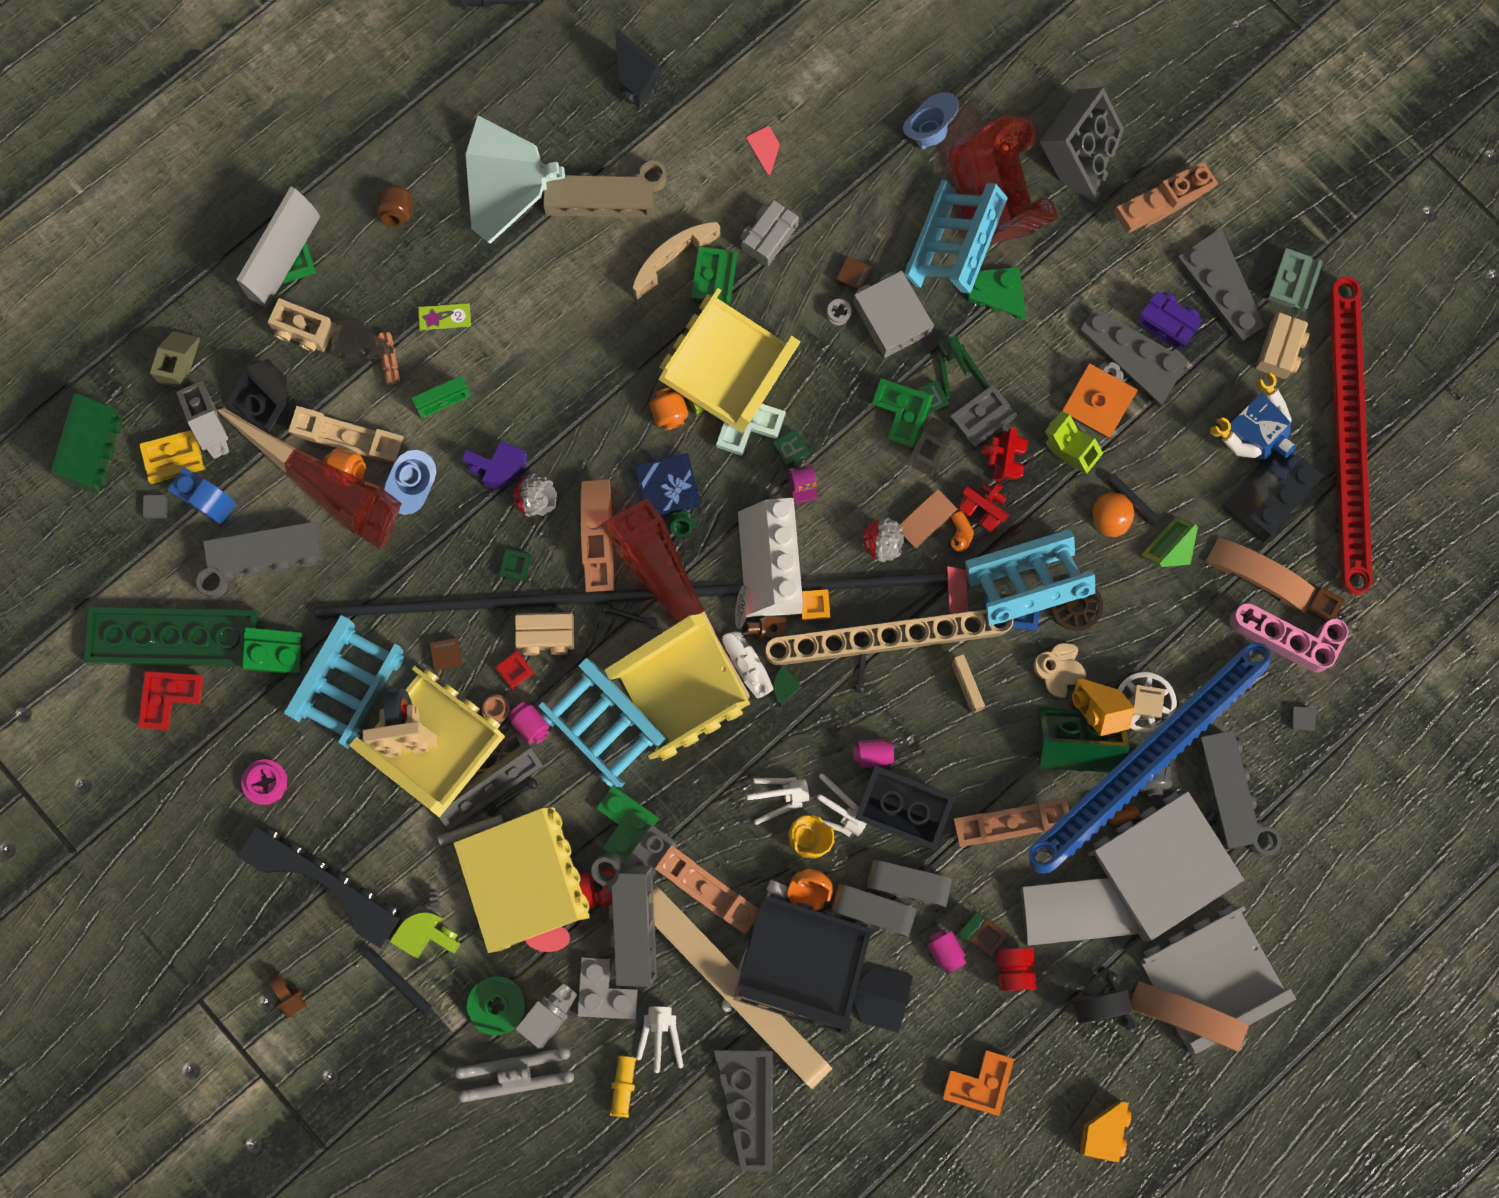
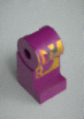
(802, 484)

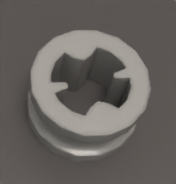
(835, 305)

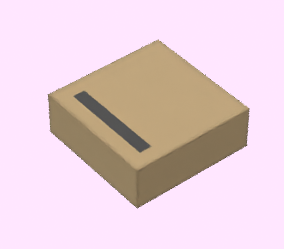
(1148, 701)

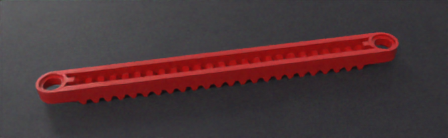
(1350, 436)

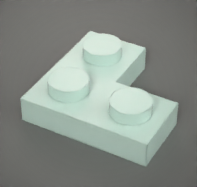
(765, 422)

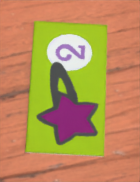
(444, 316)

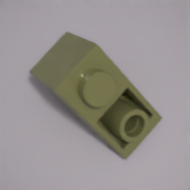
(175, 359)

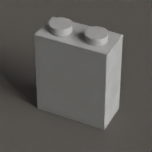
(892, 313)

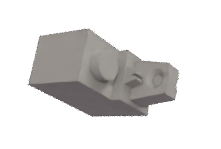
(204, 419)
(547, 1016)

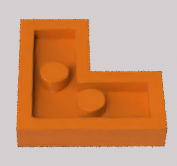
(984, 1092)

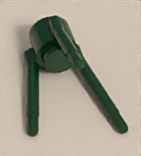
(953, 352)

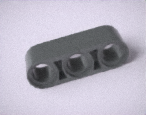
(909, 883)
(873, 910)

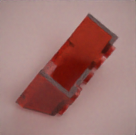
(993, 158)

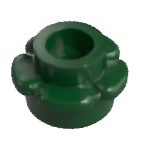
(681, 528)

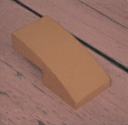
(927, 518)

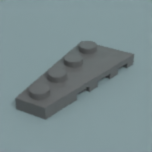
(1220, 281)
(1142, 359)
(749, 1098)

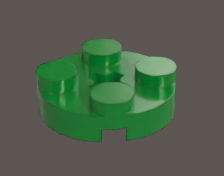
(481, 1013)

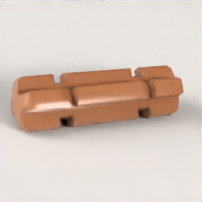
(389, 363)

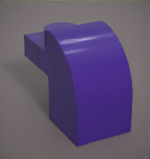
(501, 470)

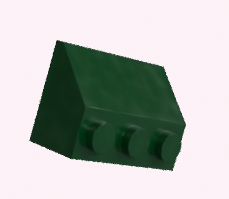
(86, 444)
(1071, 743)

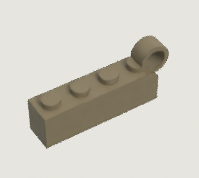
(604, 195)

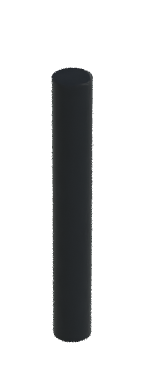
(398, 981)

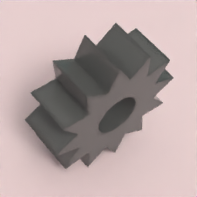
(435, 901)

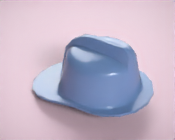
(930, 121)
(411, 480)

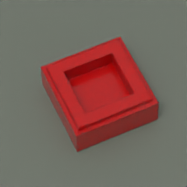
(514, 669)

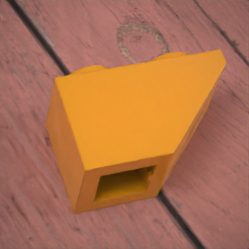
(1103, 706)
(1105, 1132)

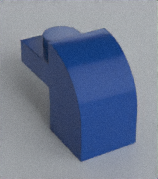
(202, 496)

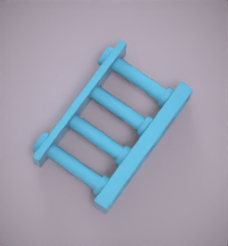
(976, 242)
(1025, 557)
(329, 658)
(610, 696)

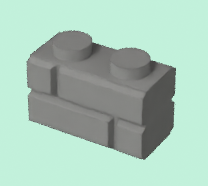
(769, 232)

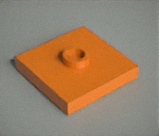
(1099, 400)

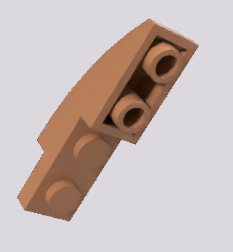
(1166, 198)
(595, 543)

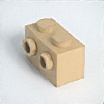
(300, 325)

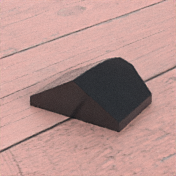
(883, 998)

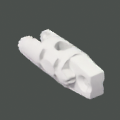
(747, 664)

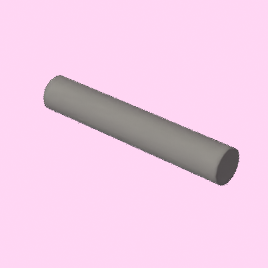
(469, 830)

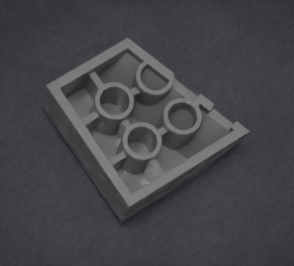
(1083, 141)

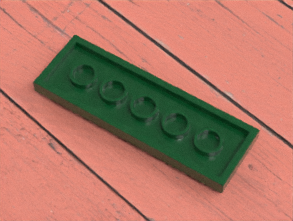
(166, 636)

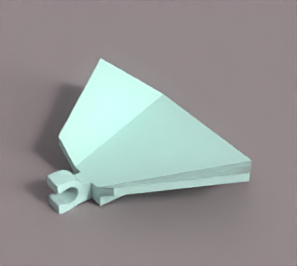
(503, 178)

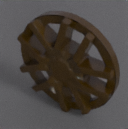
(1079, 608)

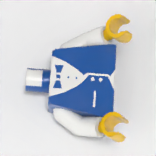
(1260, 427)

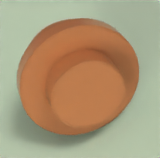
(496, 707)

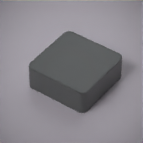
(155, 506)
(1303, 718)

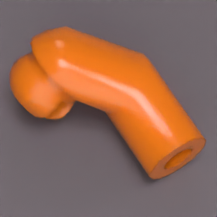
(964, 532)
(1125, 815)

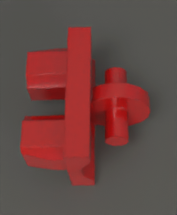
(1002, 453)
(994, 513)

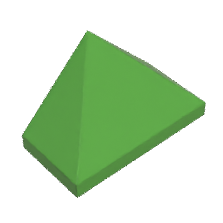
(1173, 545)

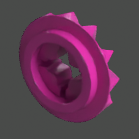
(254, 774)

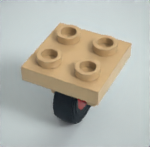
(399, 727)

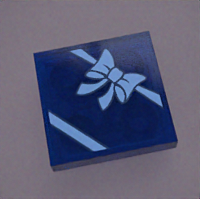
(669, 484)

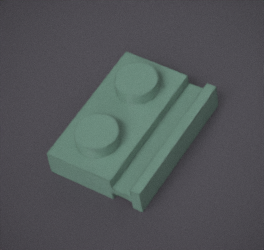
(1295, 280)

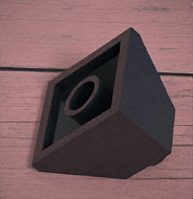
(636, 71)
(259, 395)

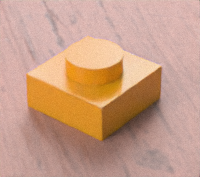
(815, 605)

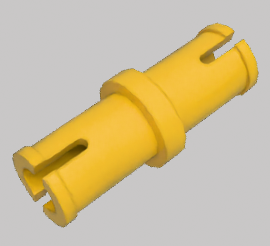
(622, 1086)

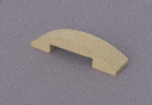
(698, 235)
(338, 434)

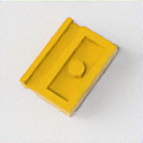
(168, 456)

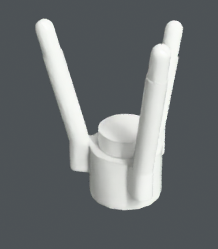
(793, 791)
(848, 819)
(659, 1019)

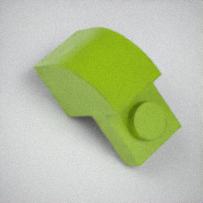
(1072, 445)
(419, 929)

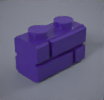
(1169, 320)

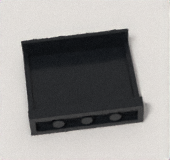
(803, 963)

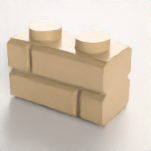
(1282, 346)
(545, 632)

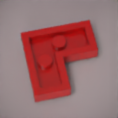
(163, 690)

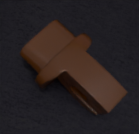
(761, 627)
(289, 1000)

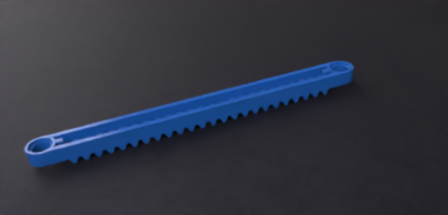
(1149, 758)

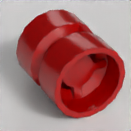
(588, 884)
(1016, 969)

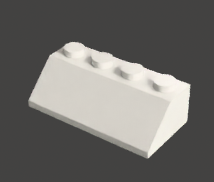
(770, 558)

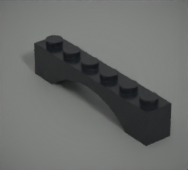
(369, 918)

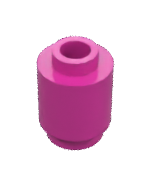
(529, 723)
(873, 752)
(946, 951)

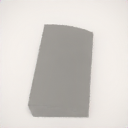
(278, 248)
(1075, 912)

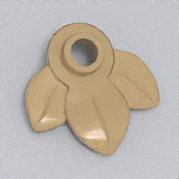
(1064, 669)

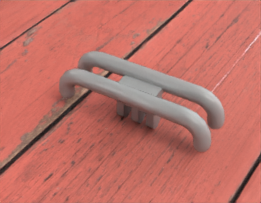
(514, 1075)

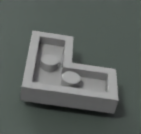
(597, 998)

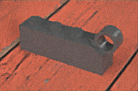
(260, 552)
(1230, 795)
(633, 920)

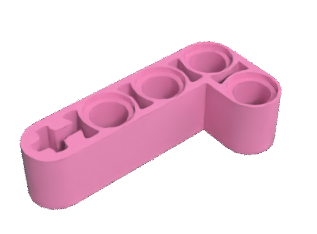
(1284, 632)

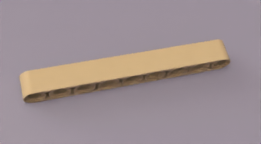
(876, 644)
(724, 979)

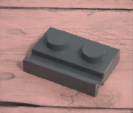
(983, 416)

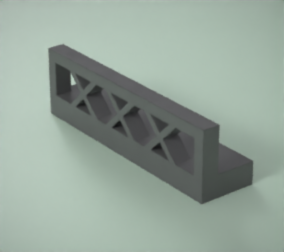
(492, 782)

